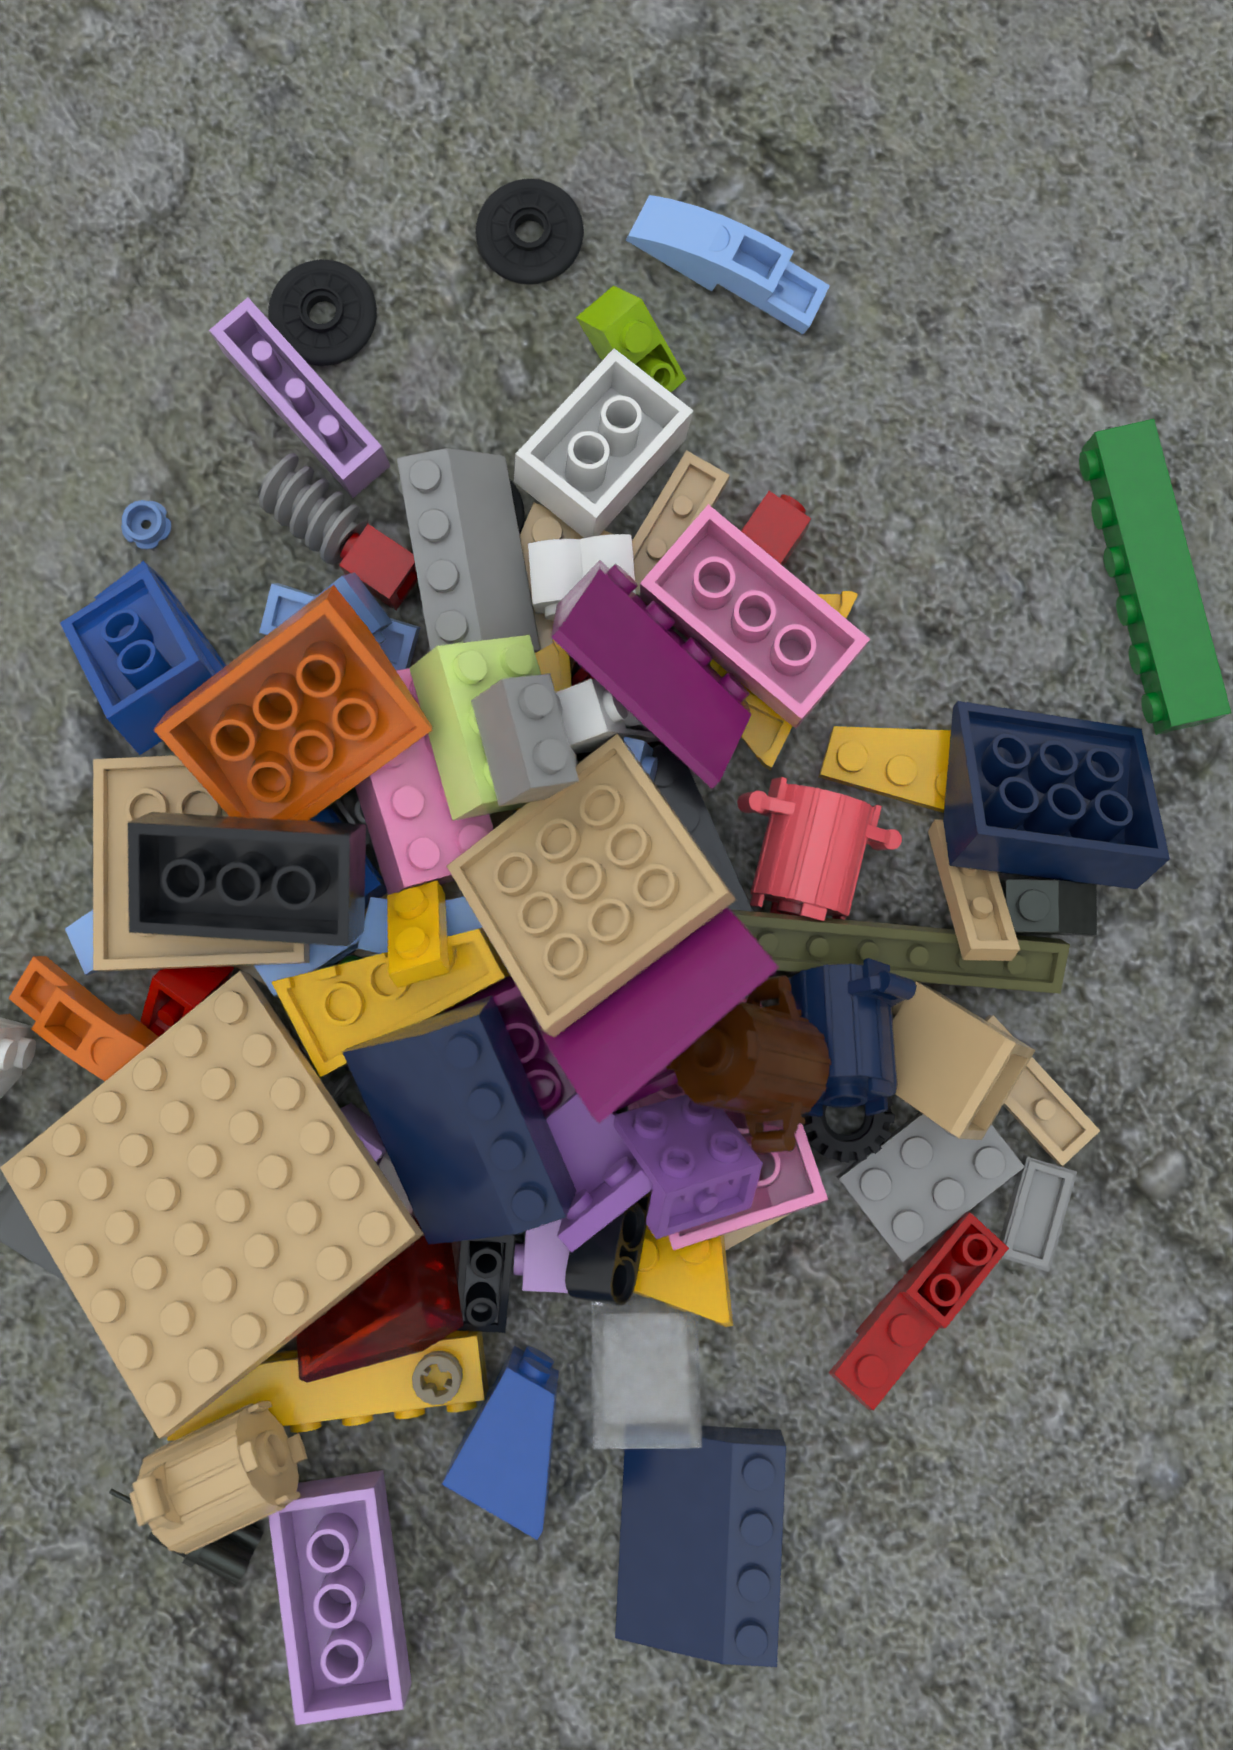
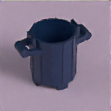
(855, 1016)

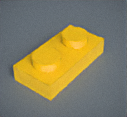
(417, 934)

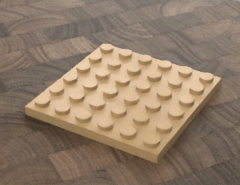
(208, 1203)

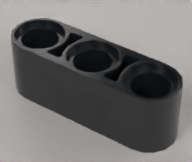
(609, 1261)

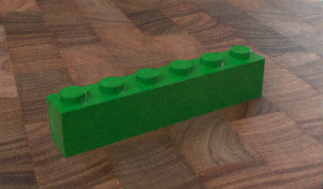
(1153, 577)

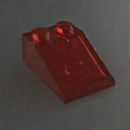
(387, 1316)

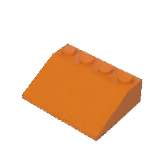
(296, 717)

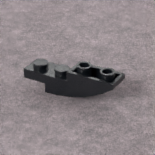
(484, 1282)

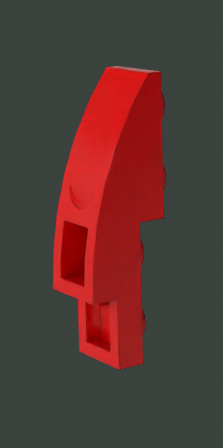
(916, 1308)

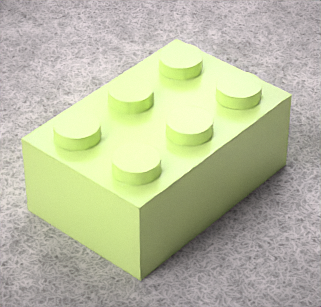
(445, 686)

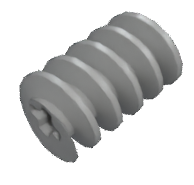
(307, 510)

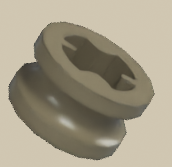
(429, 1392)

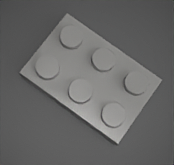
(926, 1181)

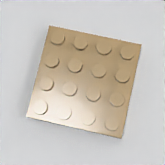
(122, 793)
(588, 886)

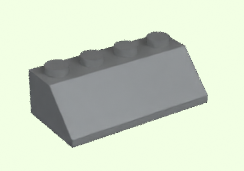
(466, 547)

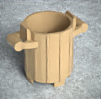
(218, 1479)

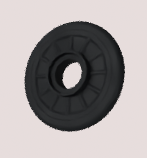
(536, 260)
(316, 283)

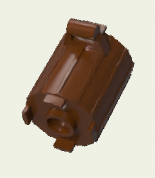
(759, 1065)

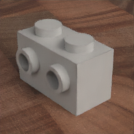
(525, 739)

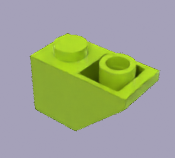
(625, 324)

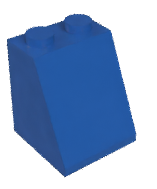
(509, 1444)

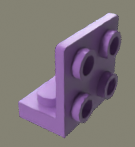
(694, 1161)
(600, 1167)

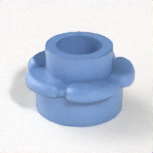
(136, 515)

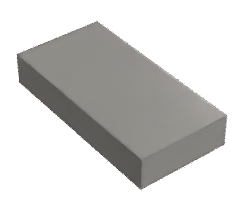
(1037, 1212)

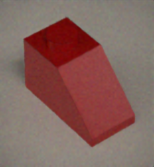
(178, 992)

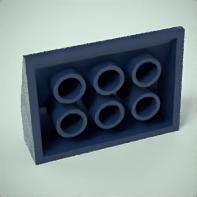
(1051, 798)
(463, 1126)
(704, 1547)

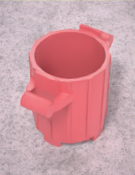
(812, 848)

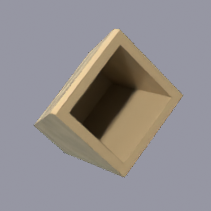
(954, 1063)

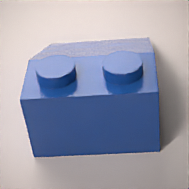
(136, 656)

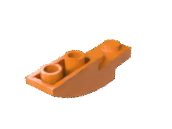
(77, 1020)

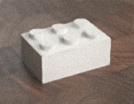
(602, 445)

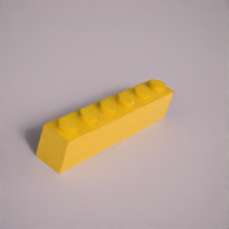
(352, 1394)

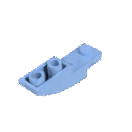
(730, 254)

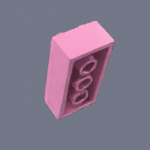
(753, 616)
(412, 817)

